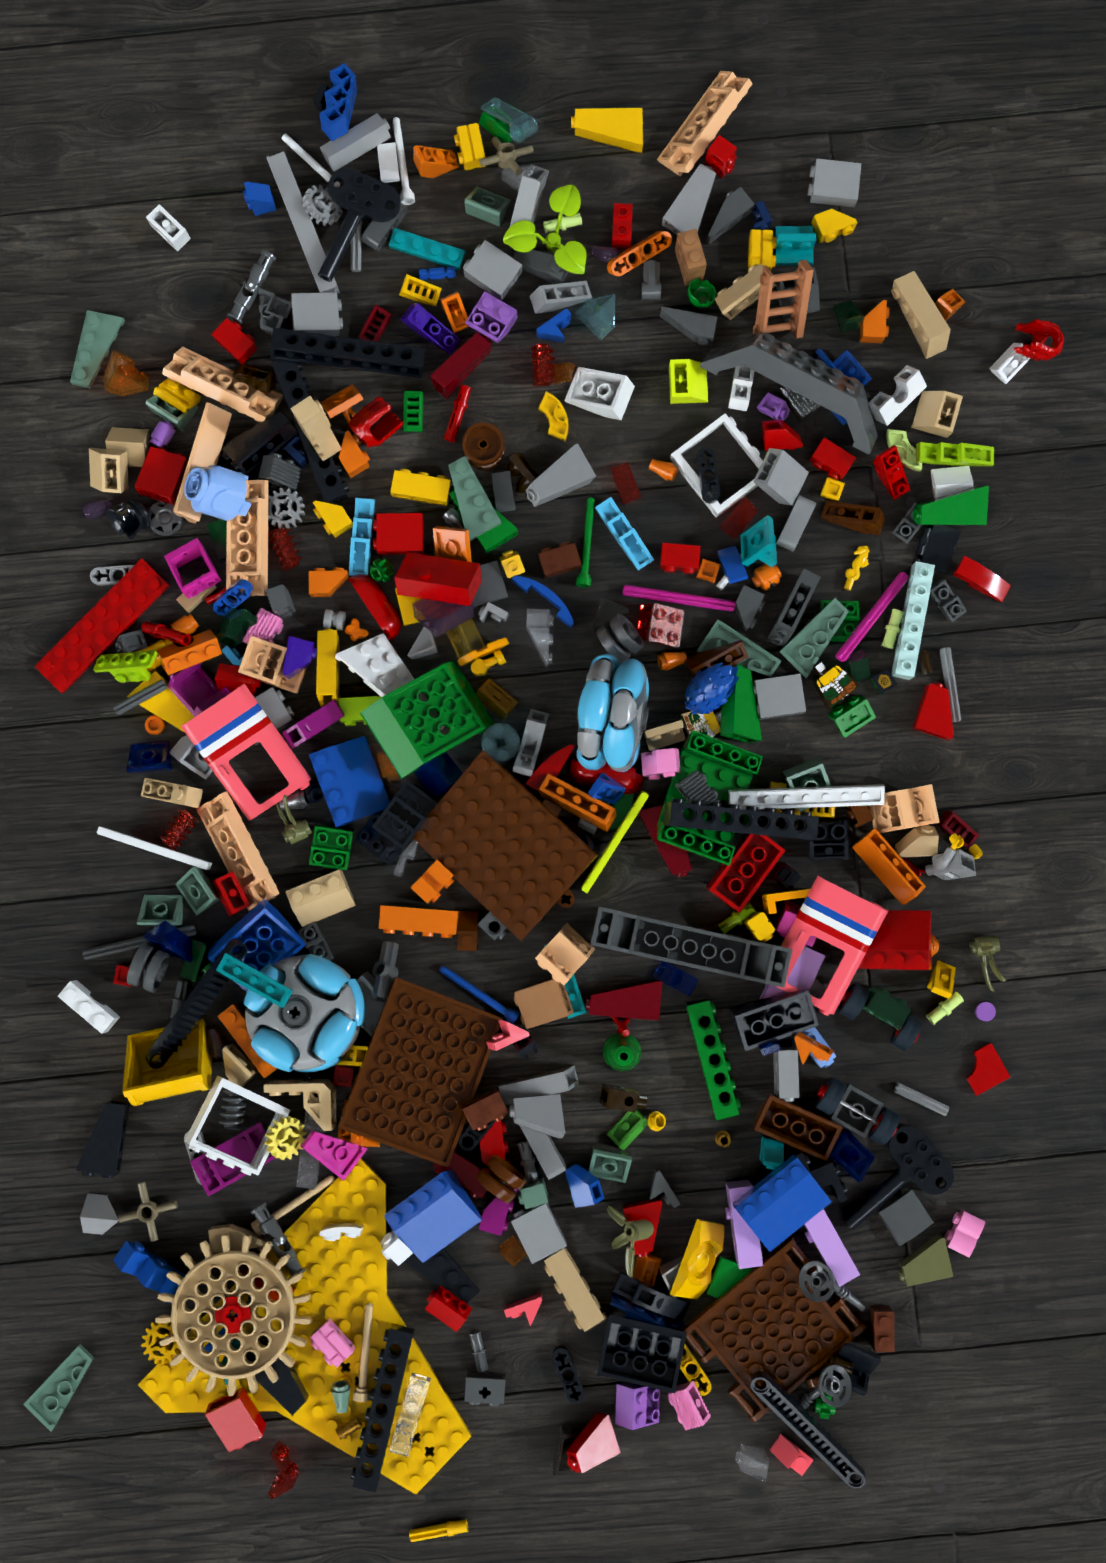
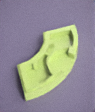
(905, 449)

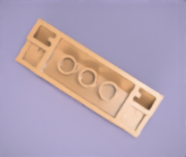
(704, 122)
(219, 384)
(204, 453)
(249, 541)
(237, 849)

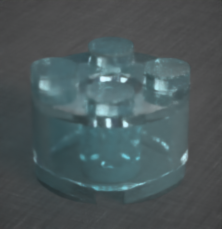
(498, 732)

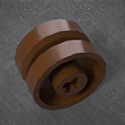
(474, 441)
(501, 1178)

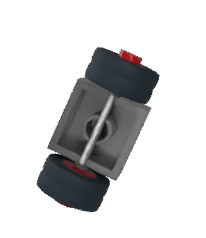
(857, 1111)

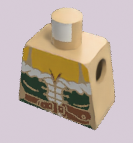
(702, 723)

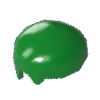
(701, 293)

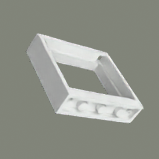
(693, 479)
(230, 1161)

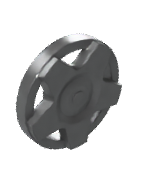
(164, 518)

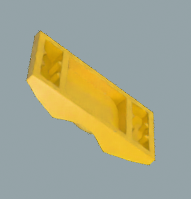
(698, 1260)

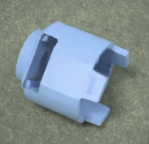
(217, 492)

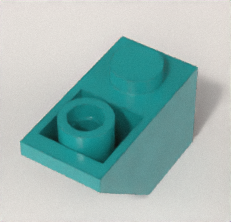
(771, 1152)

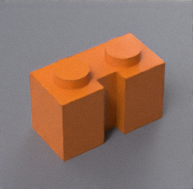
(433, 882)

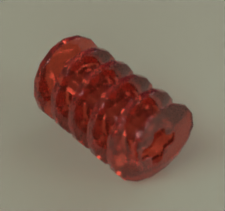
(542, 365)
(285, 548)
(178, 829)

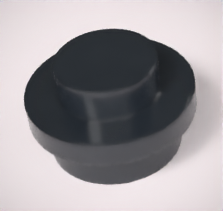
(314, 793)

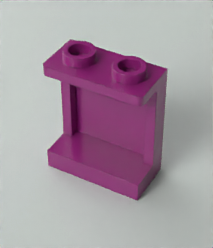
(195, 689)

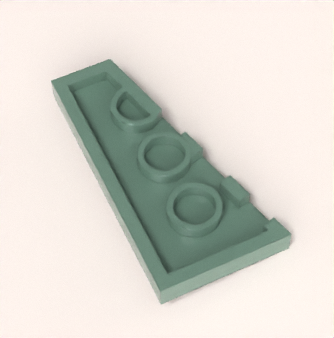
(94, 344)
(473, 502)
(808, 645)
(758, 660)
(55, 1393)

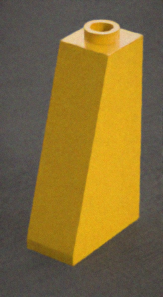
(611, 126)
(327, 667)
(164, 704)

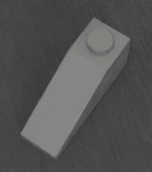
(558, 296)

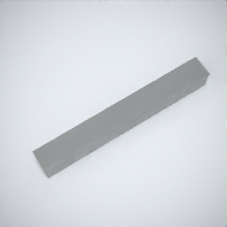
(301, 221)

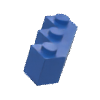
(339, 102)
(147, 1267)

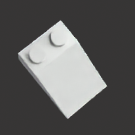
(600, 392)

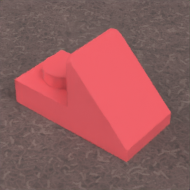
(509, 1035)
(529, 1305)
(791, 1455)

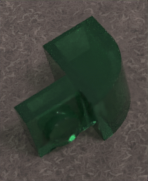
(234, 625)

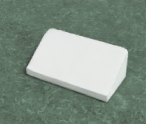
(1009, 364)

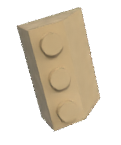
(741, 294)
(320, 898)

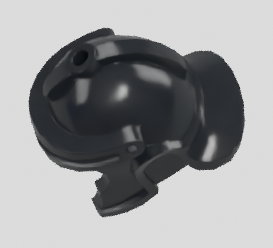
(129, 518)

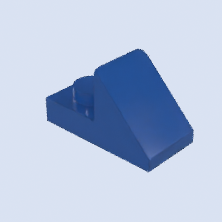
(550, 329)
(606, 789)

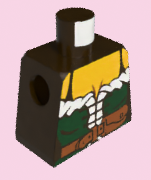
(833, 684)
(614, 1098)

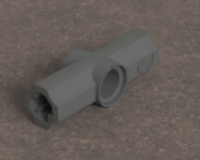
(385, 971)

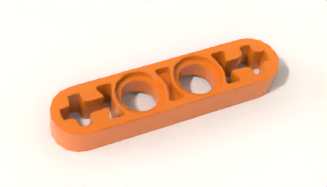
(639, 253)

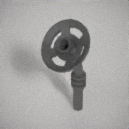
(819, 1282)
(829, 1386)

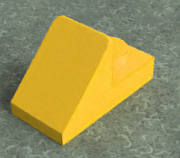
(942, 979)

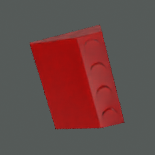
(901, 942)

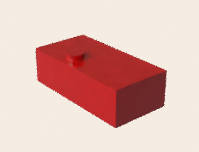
(438, 579)
(749, 866)

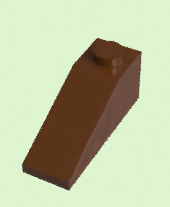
(855, 517)
(727, 654)

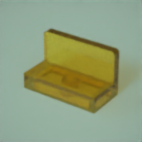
(465, 638)

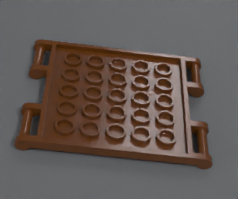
(771, 1328)

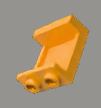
(769, 899)

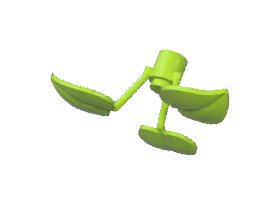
(522, 234)

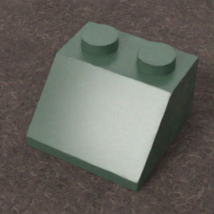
(807, 775)

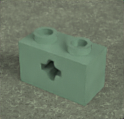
(533, 1194)

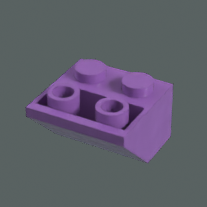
(492, 317)
(636, 1405)

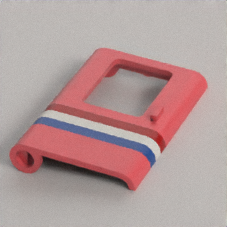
(231, 728)
(840, 921)

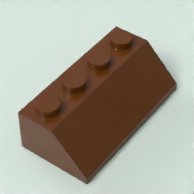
(797, 1127)

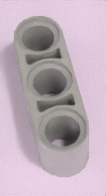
(796, 523)

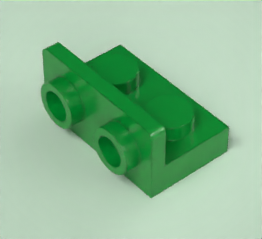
(852, 715)

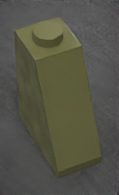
(926, 1263)

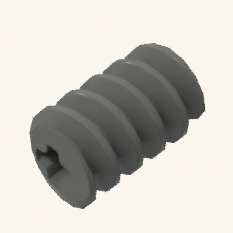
(233, 1111)

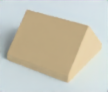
(130, 440)

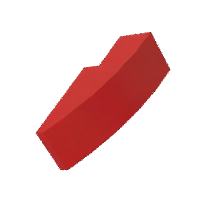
(981, 579)
(551, 766)

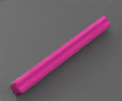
(679, 598)
(872, 616)

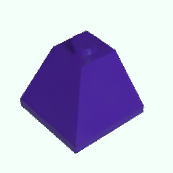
(298, 656)

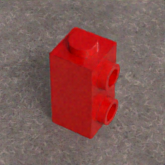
(229, 677)
(448, 1308)

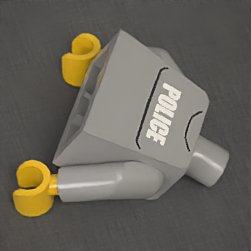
(953, 862)

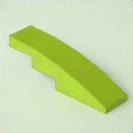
(954, 454)

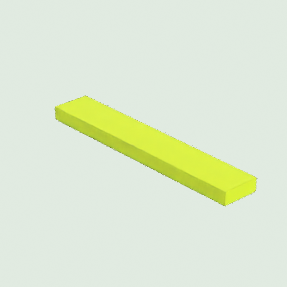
(615, 840)

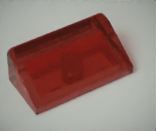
(739, 518)

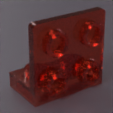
(660, 624)
(288, 1470)

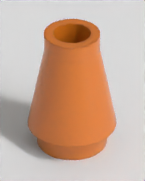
(664, 469)
(669, 660)

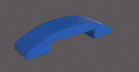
(526, 585)

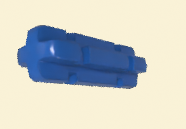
(437, 273)

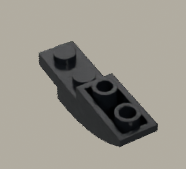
(651, 1297)

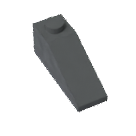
(734, 209)
(541, 265)
(694, 325)

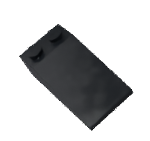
(773, 1018)

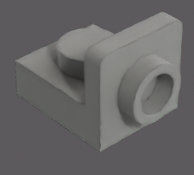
(496, 613)

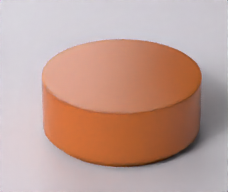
(154, 725)

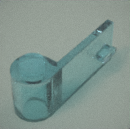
(521, 124)

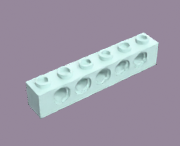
(912, 620)

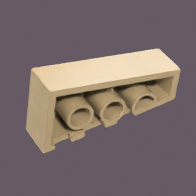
(921, 314)
(316, 427)
(575, 1290)

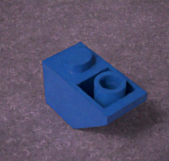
(259, 198)
(583, 1186)

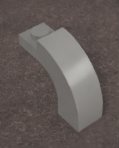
(531, 742)

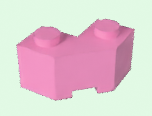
(660, 763)

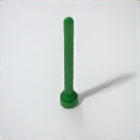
(584, 578)

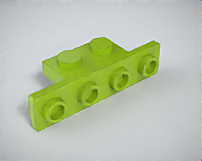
(127, 666)

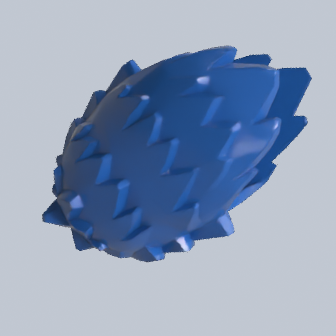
(710, 688)

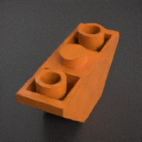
(433, 161)

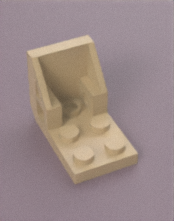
(320, 1108)

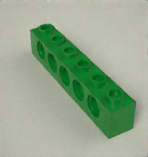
(720, 1109)

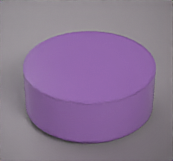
(985, 1011)

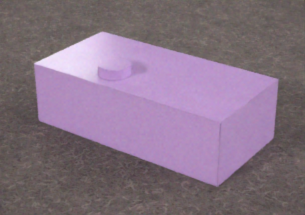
(802, 974)
(745, 1242)
(831, 1248)

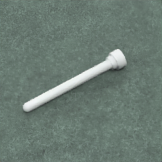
(407, 196)

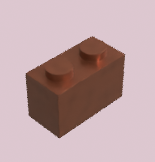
(559, 560)
(484, 1110)
(882, 1329)

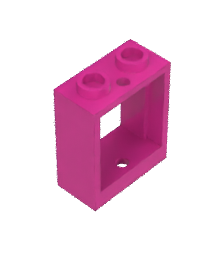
(185, 555)

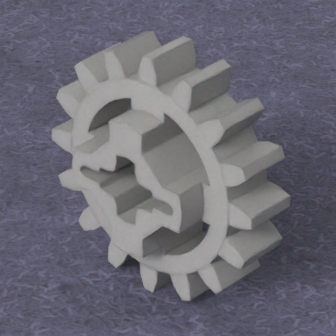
(321, 205)
(288, 502)

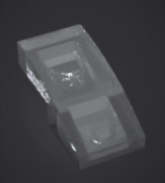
(409, 853)

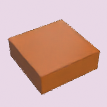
(708, 570)

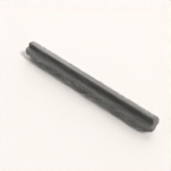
(127, 944)

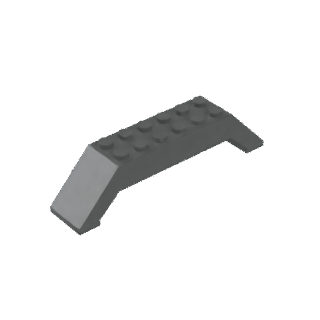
(802, 375)
(691, 947)

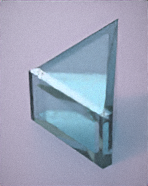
(598, 315)

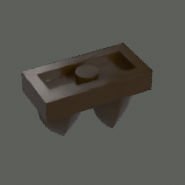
(520, 465)

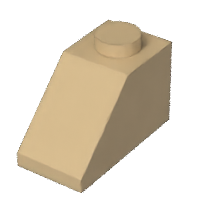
(919, 842)

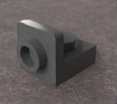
(131, 642)

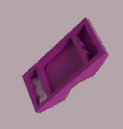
(215, 1174)

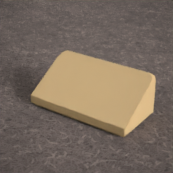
(191, 603)

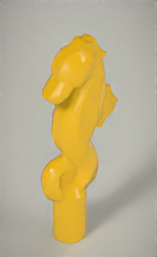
(860, 561)

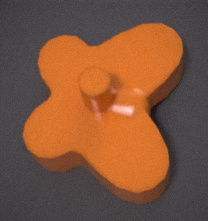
(354, 630)

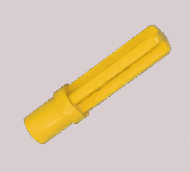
(448, 1528)

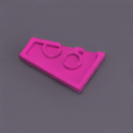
(333, 1152)

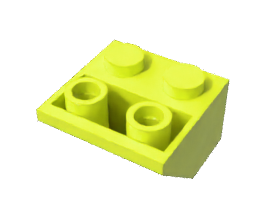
(687, 382)

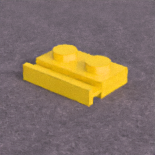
(177, 395)

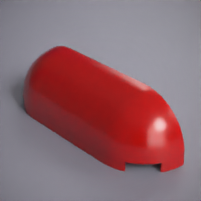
(377, 604)
(629, 779)

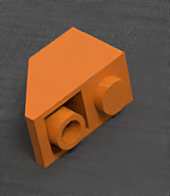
(874, 324)
(352, 457)
(326, 583)

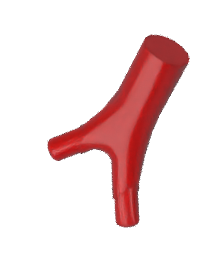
(212, 598)
(917, 871)
(622, 1026)

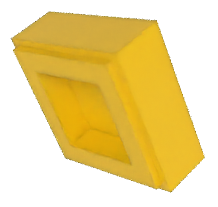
(832, 489)

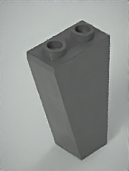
(793, 608)

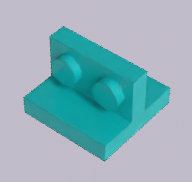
(794, 245)
(759, 543)

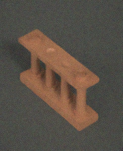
(798, 308)

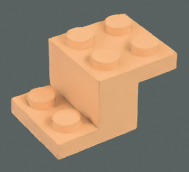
(266, 663)
(905, 809)
(564, 954)

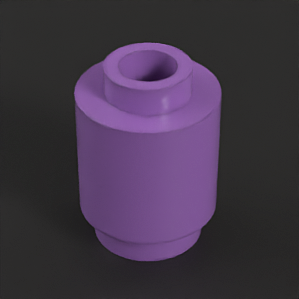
(162, 434)

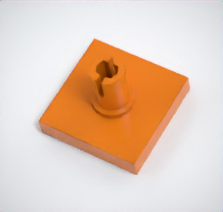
(342, 402)
(452, 543)

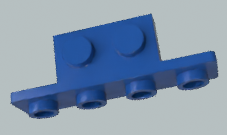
(847, 365)

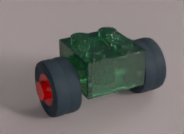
(887, 1009)

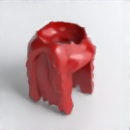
(1041, 331)
(368, 416)

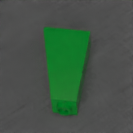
(958, 508)
(495, 537)
(740, 713)

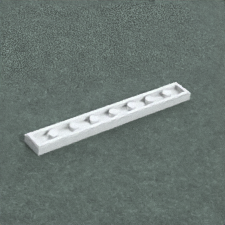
(808, 797)

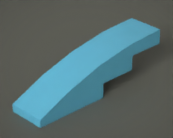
(624, 533)
(361, 536)

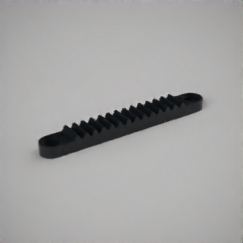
(192, 1008)
(808, 1429)

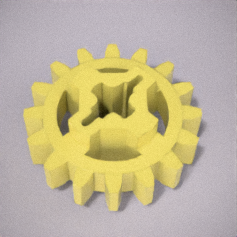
(285, 1137)

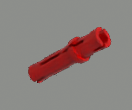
(460, 406)
(160, 631)

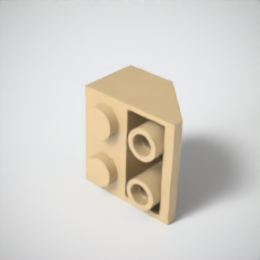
(937, 412)
(108, 470)

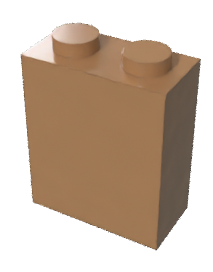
(690, 256)
(543, 1003)

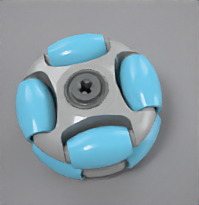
(612, 713)
(316, 1021)

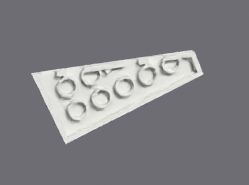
(379, 667)

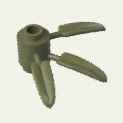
(296, 830)
(987, 946)
(634, 1231)

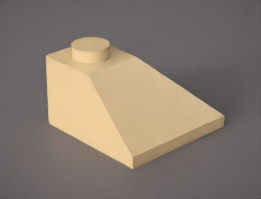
(237, 1066)

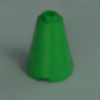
(618, 1044)

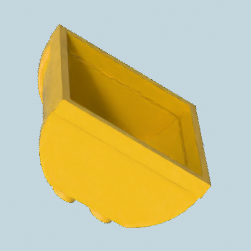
(183, 1073)

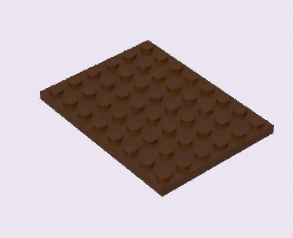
(504, 845)
(420, 1072)

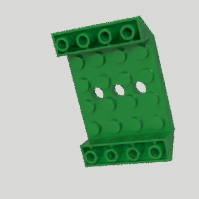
(409, 732)
(725, 770)

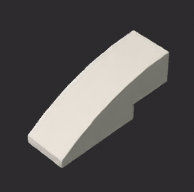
(741, 388)

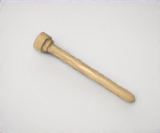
(296, 1202)
(361, 1393)

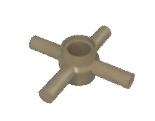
(506, 155)
(139, 1213)

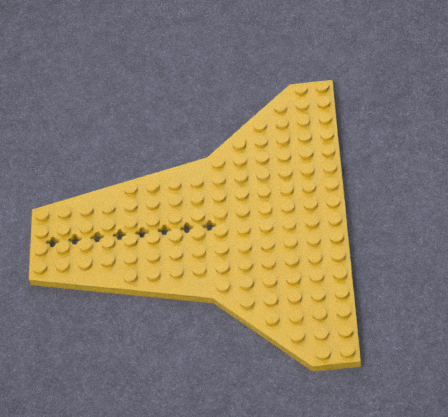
(341, 1281)

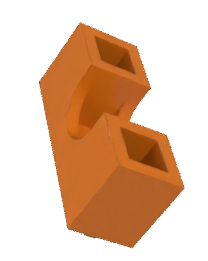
(201, 649)

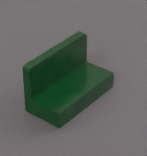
(200, 953)

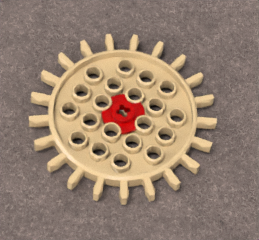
(282, 1309)

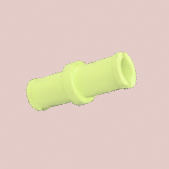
(566, 222)
(892, 628)
(944, 1008)

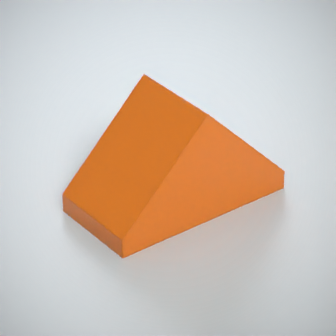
(949, 303)
(454, 311)

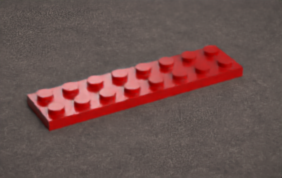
(102, 626)

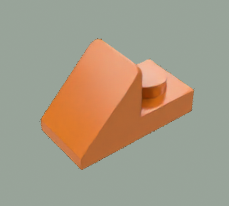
(808, 1045)

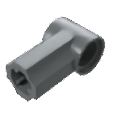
(651, 281)

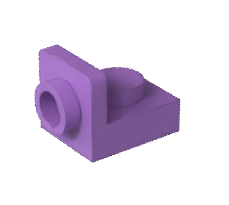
(774, 407)

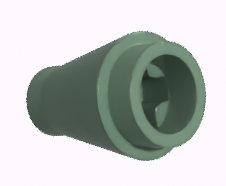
(340, 1392)

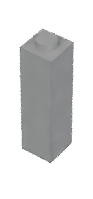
(356, 142)

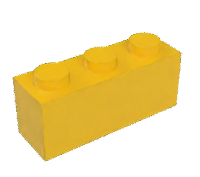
(421, 487)

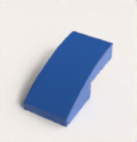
(732, 564)

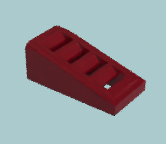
(373, 315)
(948, 821)

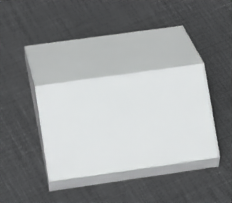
(950, 480)

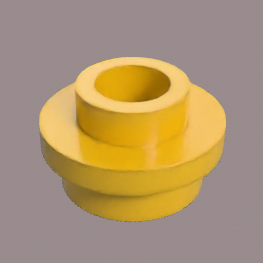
(656, 1121)

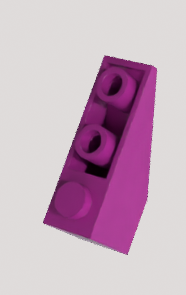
(313, 724)
(495, 1215)

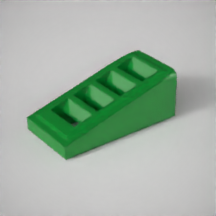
(413, 395)

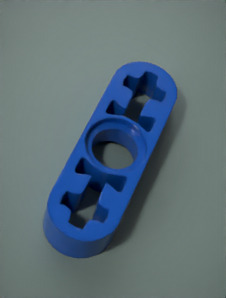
(234, 591)

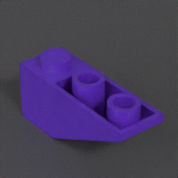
(430, 328)

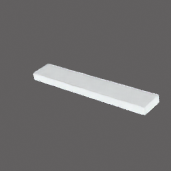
(154, 848)

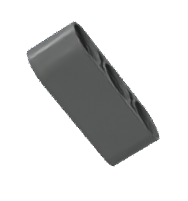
(378, 233)

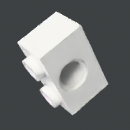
(168, 227)

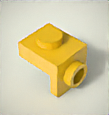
(511, 563)

